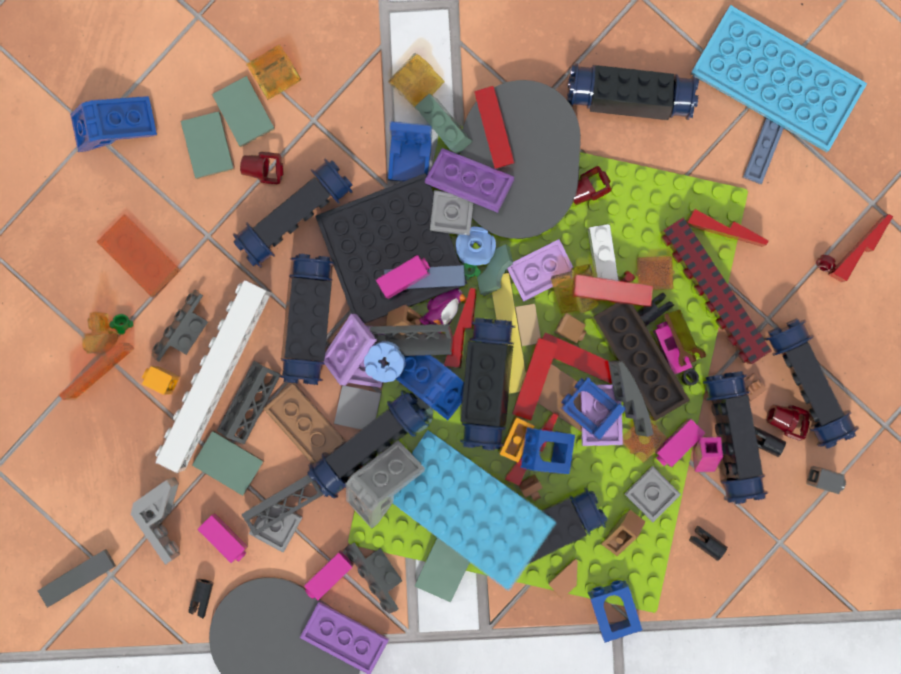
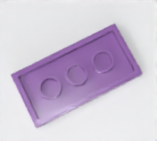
(469, 180)
(344, 638)

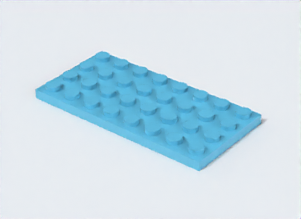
(778, 78)
(473, 512)

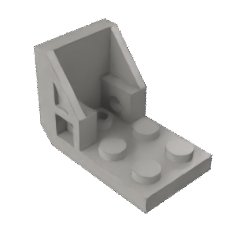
(374, 485)
(160, 501)

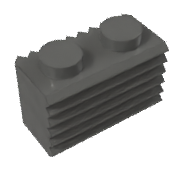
(826, 479)

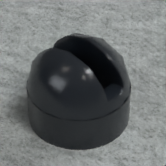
(692, 375)

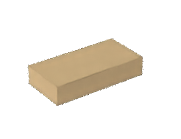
(528, 324)

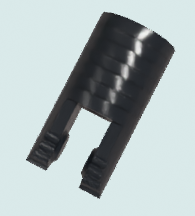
(651, 313)
(770, 442)
(711, 546)
(201, 595)

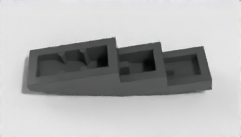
(627, 391)
(76, 578)

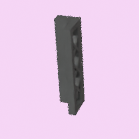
(414, 343)
(245, 401)
(277, 498)

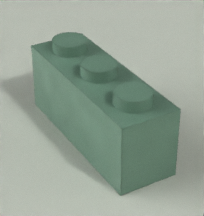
(443, 124)

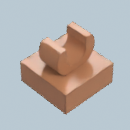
(755, 386)
(530, 487)

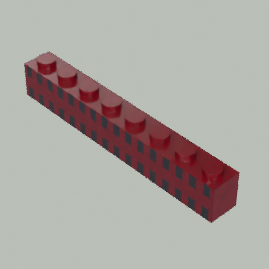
(715, 291)

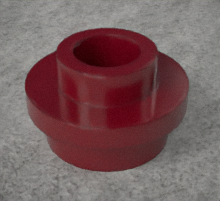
(826, 263)

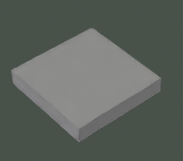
(451, 214)
(357, 407)
(652, 493)
(279, 533)

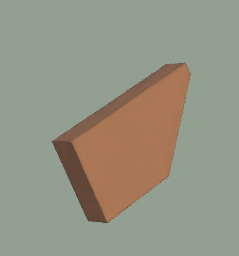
(565, 580)

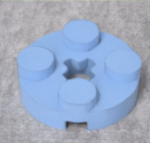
(476, 256)
(394, 357)

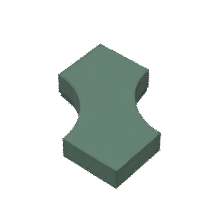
(491, 278)

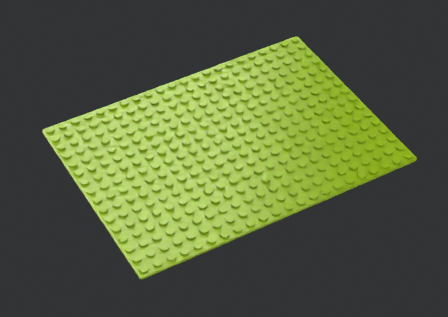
(637, 209)

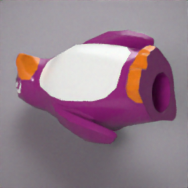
(443, 308)

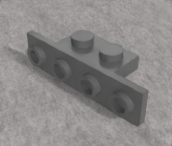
(183, 330)
(377, 573)

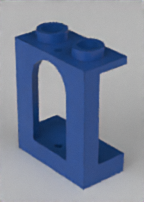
(588, 386)
(561, 452)
(622, 628)

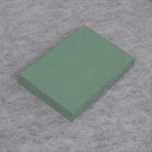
(243, 111)
(207, 145)
(227, 463)
(442, 571)

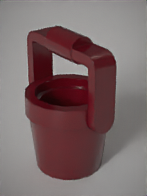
(258, 167)
(585, 189)
(787, 420)

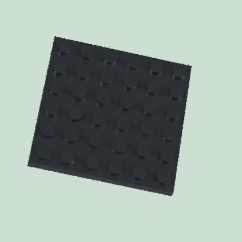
(381, 235)

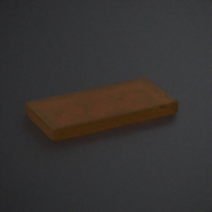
(139, 256)
(97, 371)

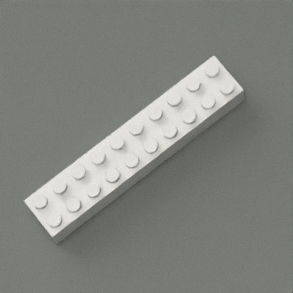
(213, 377)

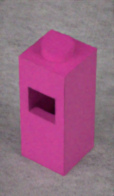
(403, 276)
(669, 348)
(679, 443)
(707, 454)
(223, 538)
(328, 576)

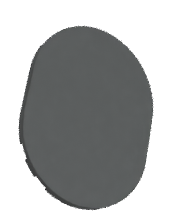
(546, 157)
(261, 630)

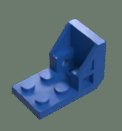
(108, 120)
(409, 150)
(433, 383)

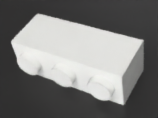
(602, 252)

